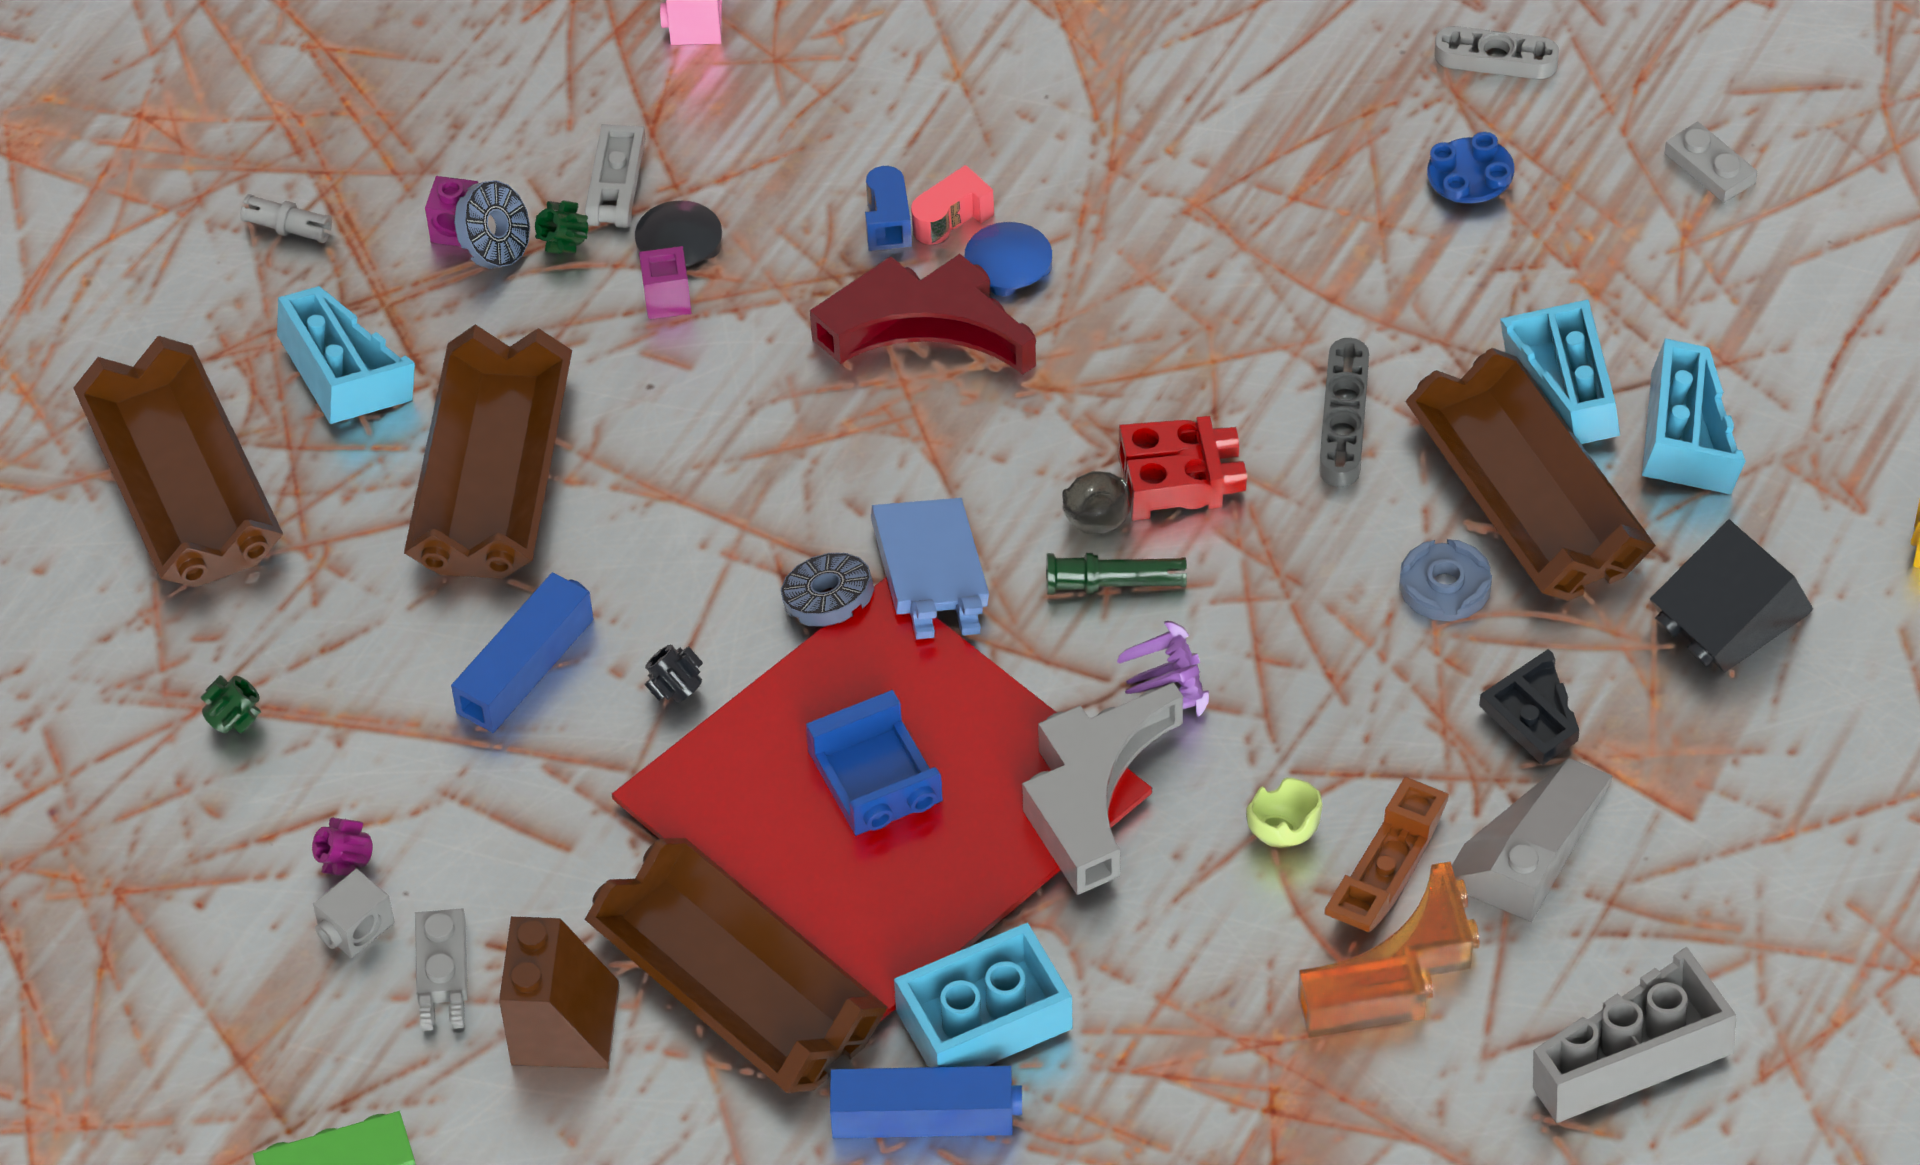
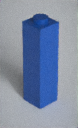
(522, 652)
(923, 1102)

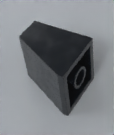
(1729, 599)

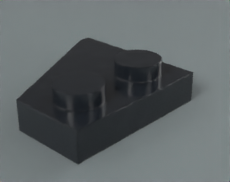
(1534, 708)

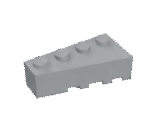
(1636, 1040)

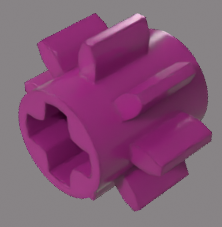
(342, 847)

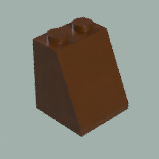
(556, 997)

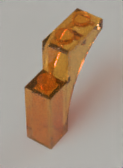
(1395, 976)

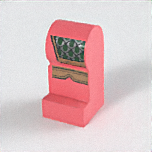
(950, 205)

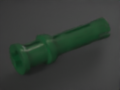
(1090, 573)

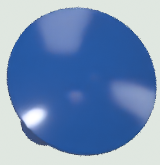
(1470, 168)
(1010, 255)

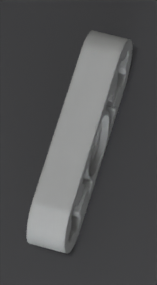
(1468, 38)

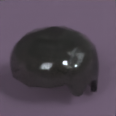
(1097, 502)

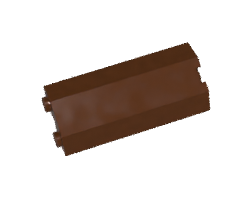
(488, 454)
(178, 464)
(1530, 475)
(736, 965)

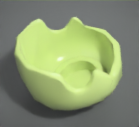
(1286, 814)

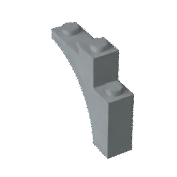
(1085, 764)

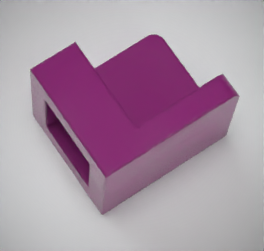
(665, 282)

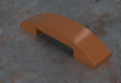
(1390, 857)

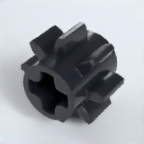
(673, 673)

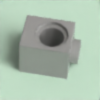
(353, 914)

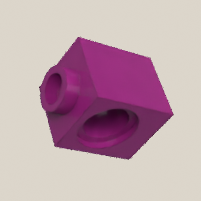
(442, 207)

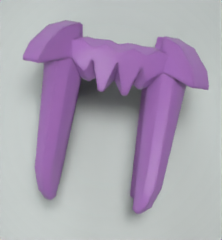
(1180, 668)

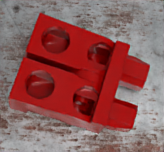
(1179, 465)

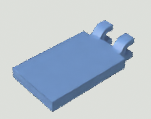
(931, 562)

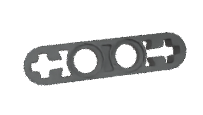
(1344, 411)

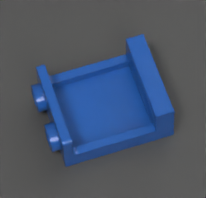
(872, 763)

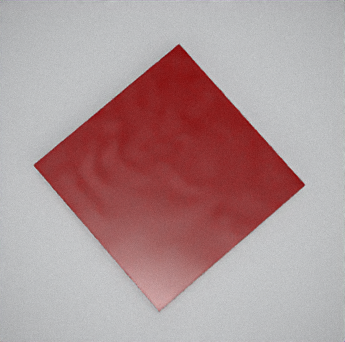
(894, 893)

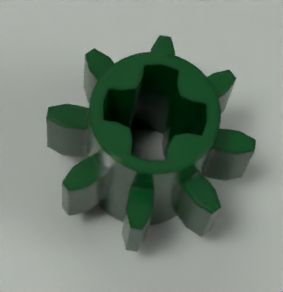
(561, 227)
(230, 704)

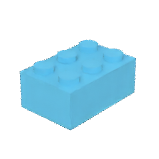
(984, 1001)

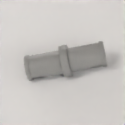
(286, 218)

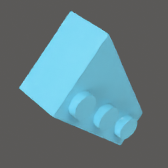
(339, 359)
(1568, 365)
(1687, 423)

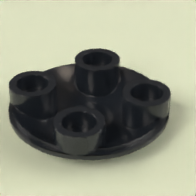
(680, 225)

